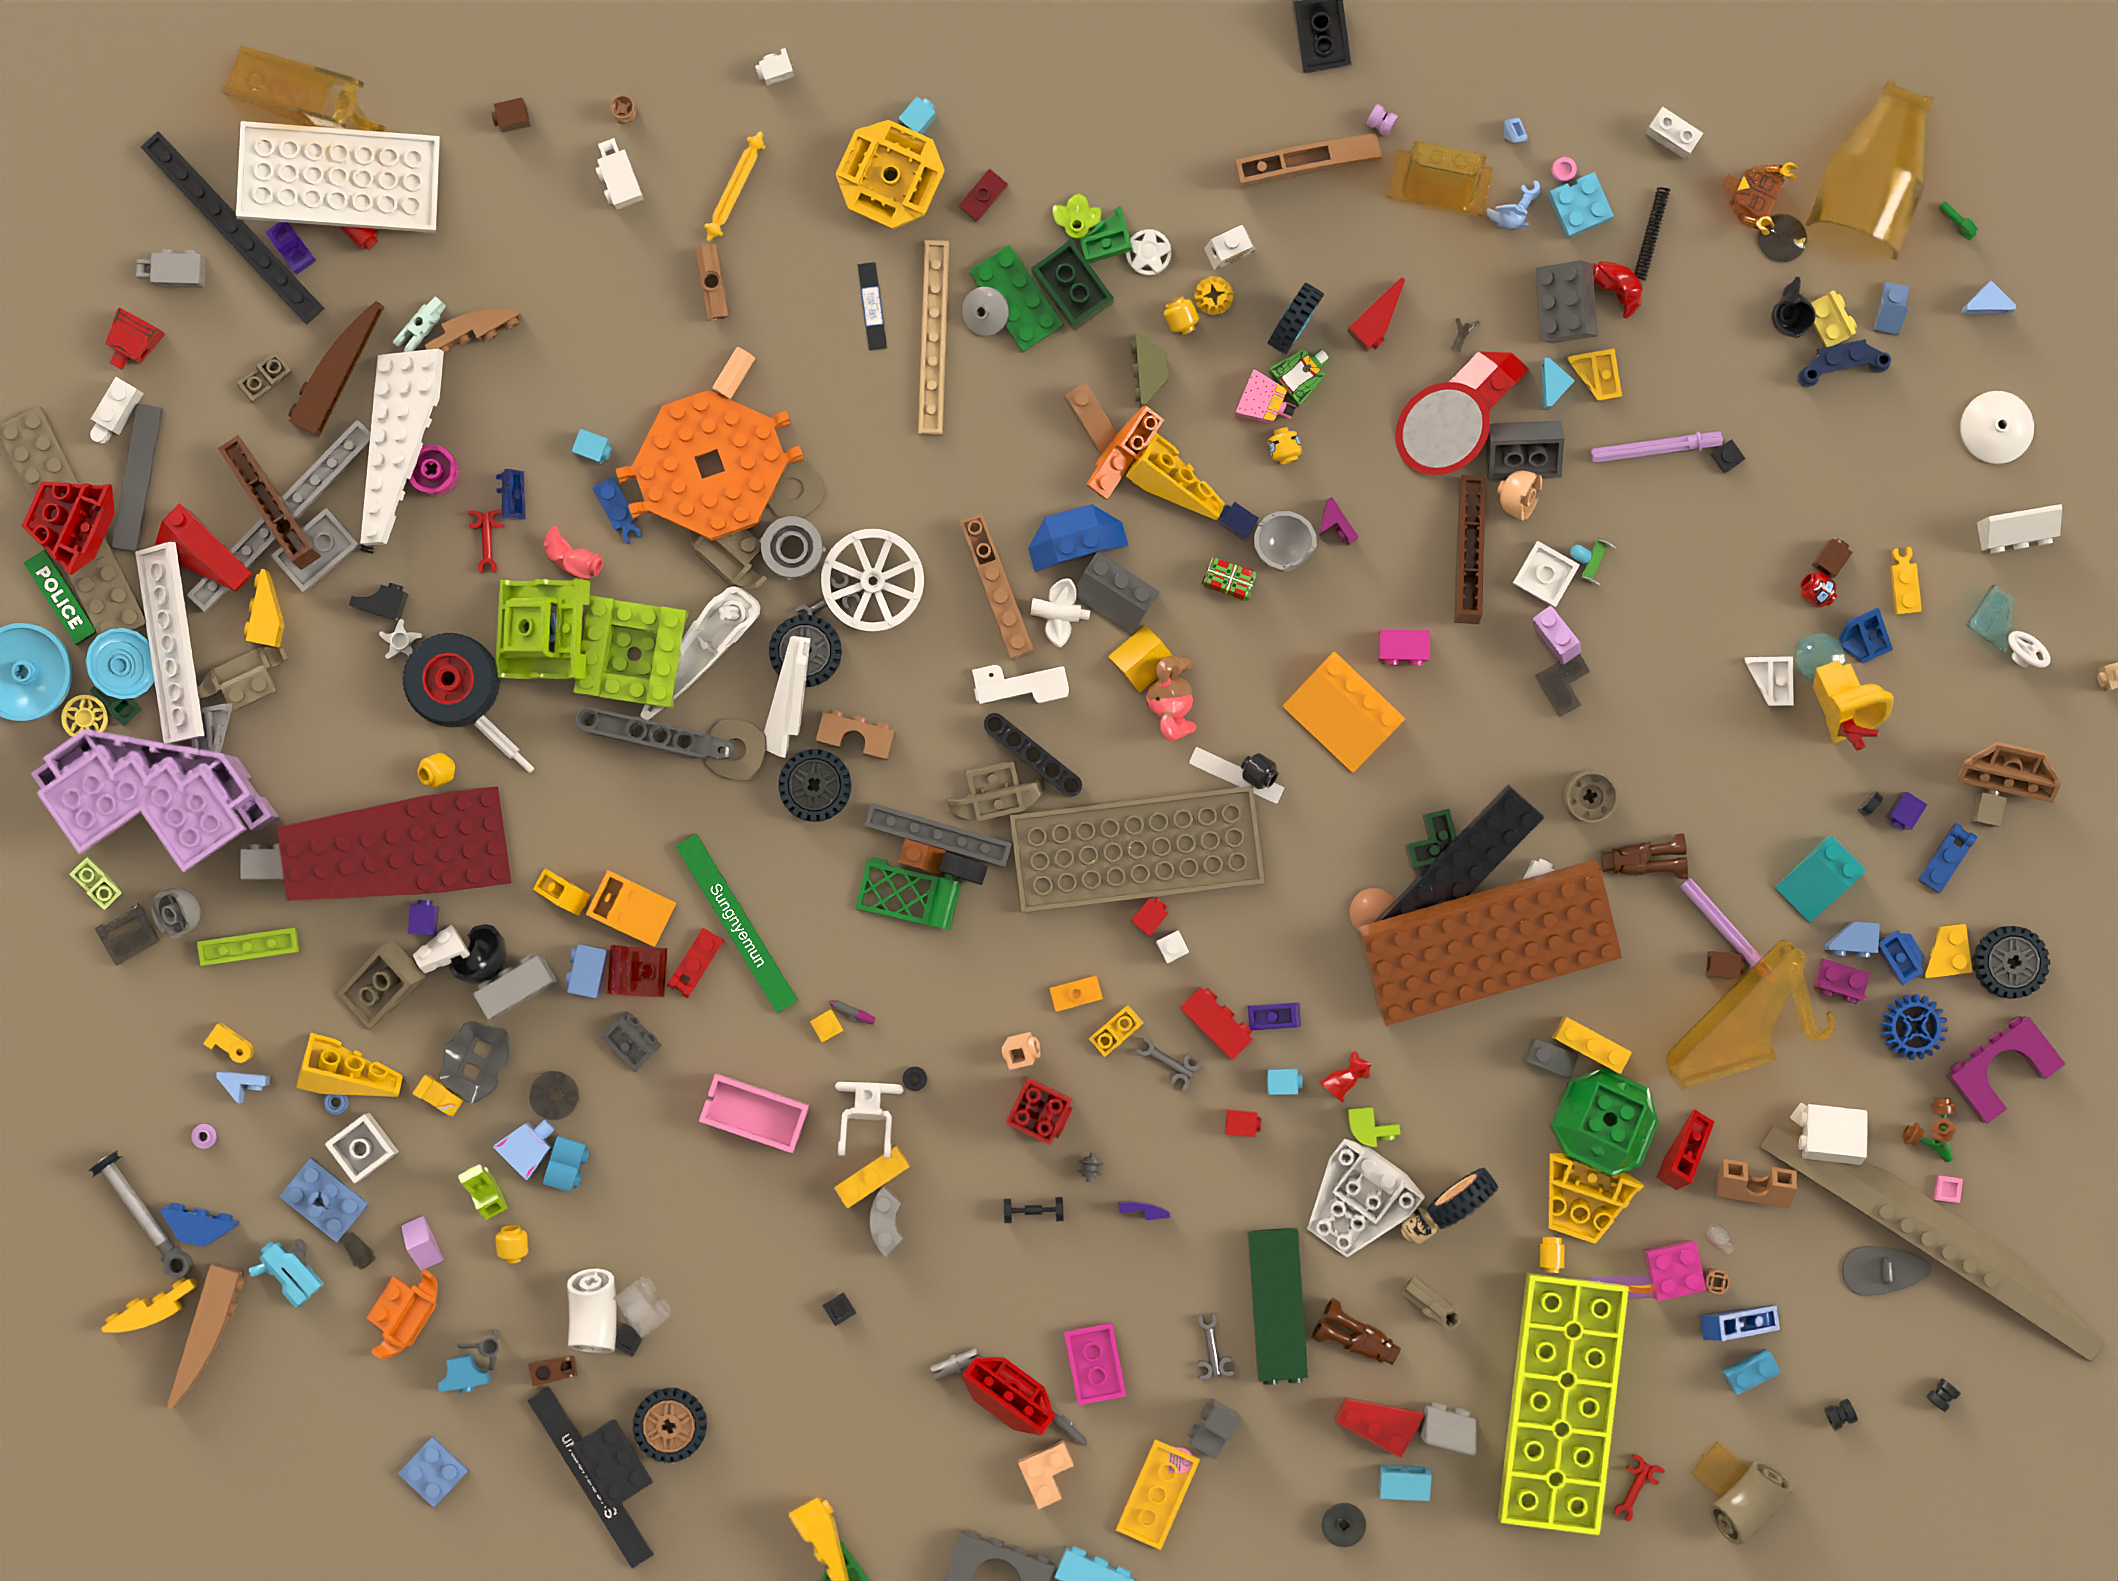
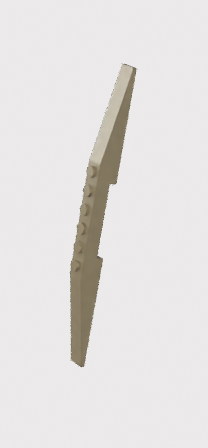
(1943, 1238)

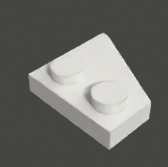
(1773, 678)
(440, 950)

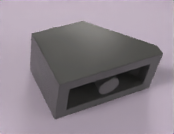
(1551, 1058)

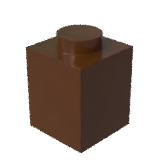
(511, 115)
(1832, 557)
(1724, 965)

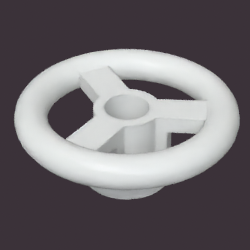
(2025, 653)

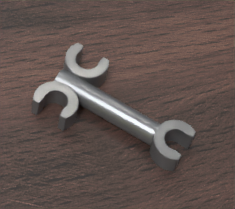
(821, 604)
(1184, 1071)
(1214, 1366)

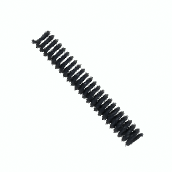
(1666, 192)

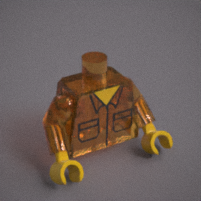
(1757, 193)

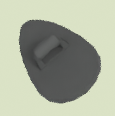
(1882, 1270)

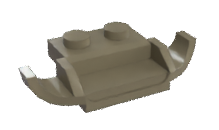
(730, 557)
(244, 678)
(995, 793)

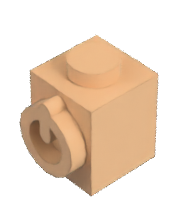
(1021, 1050)

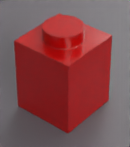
(1150, 916)
(1242, 1123)

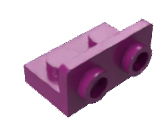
(1842, 980)

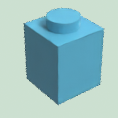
(918, 115)
(592, 447)
(1283, 1081)

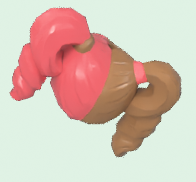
(1174, 697)

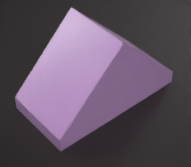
(421, 1243)

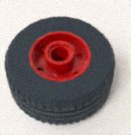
(428, 674)

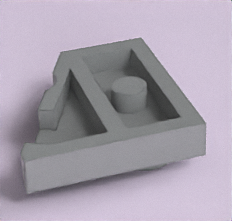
(215, 724)

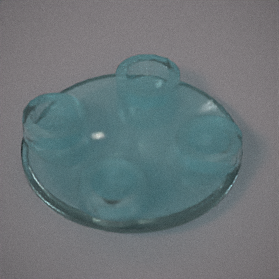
(1817, 651)

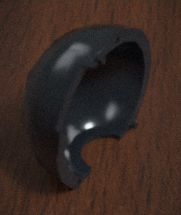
(486, 956)

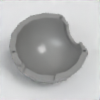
(1284, 540)

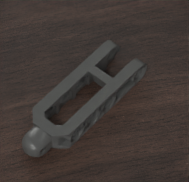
(622, 728)

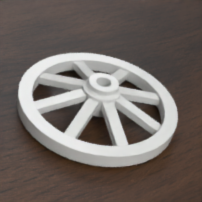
(869, 572)

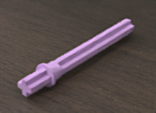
(1657, 446)
(1719, 920)

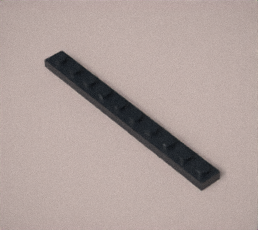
(233, 229)

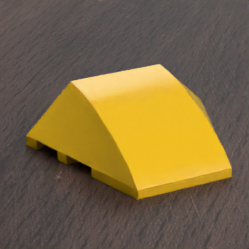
(1585, 1200)

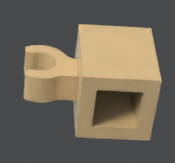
(2108, 676)

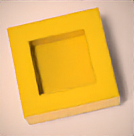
(826, 1025)

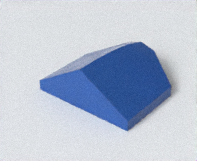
(1866, 636)

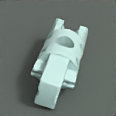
(427, 316)

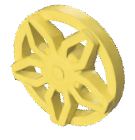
(84, 716)

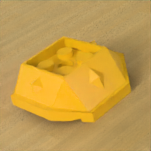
(882, 149)

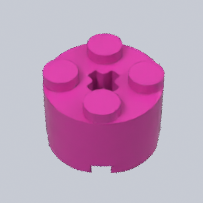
(446, 467)

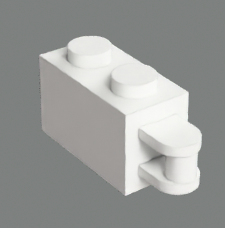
(618, 175)
(114, 410)

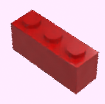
(1217, 1022)

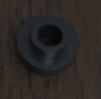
(914, 1086)

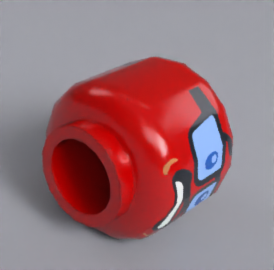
(1818, 589)

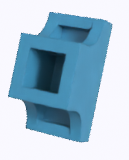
(463, 1375)

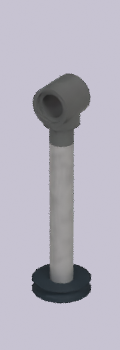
(143, 1216)

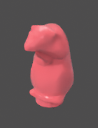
(575, 562)

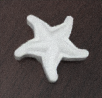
(400, 640)

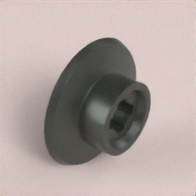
(1352, 1533)

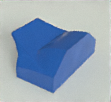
(1901, 956)

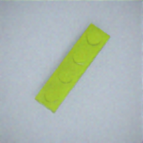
(248, 946)

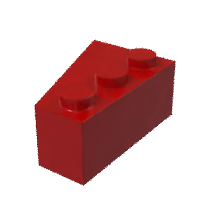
(1380, 1423)

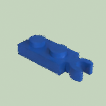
(616, 507)

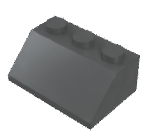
(1525, 447)
(1115, 593)

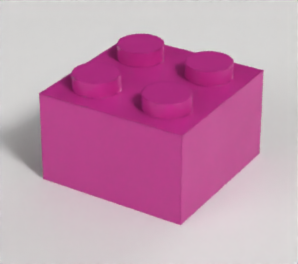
(1674, 1270)

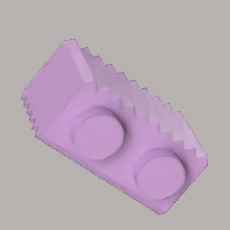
(1556, 635)

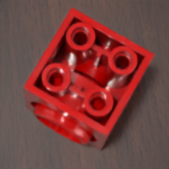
(1040, 1111)

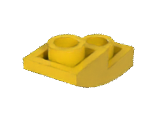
(1116, 1030)

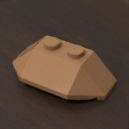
(2012, 771)

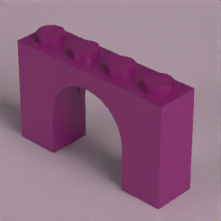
(1971, 1075)

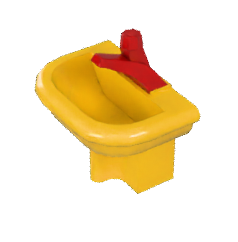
(1849, 707)

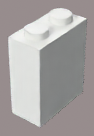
(1833, 1134)

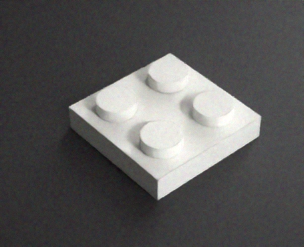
(1546, 574)

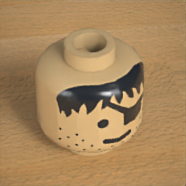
(1418, 1226)

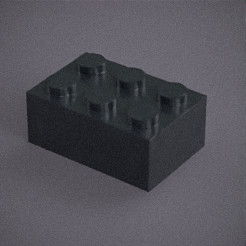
(611, 1464)

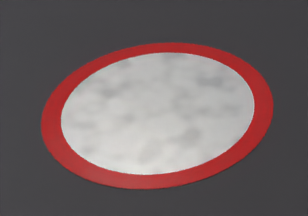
(1442, 428)

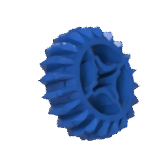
(1907, 1034)

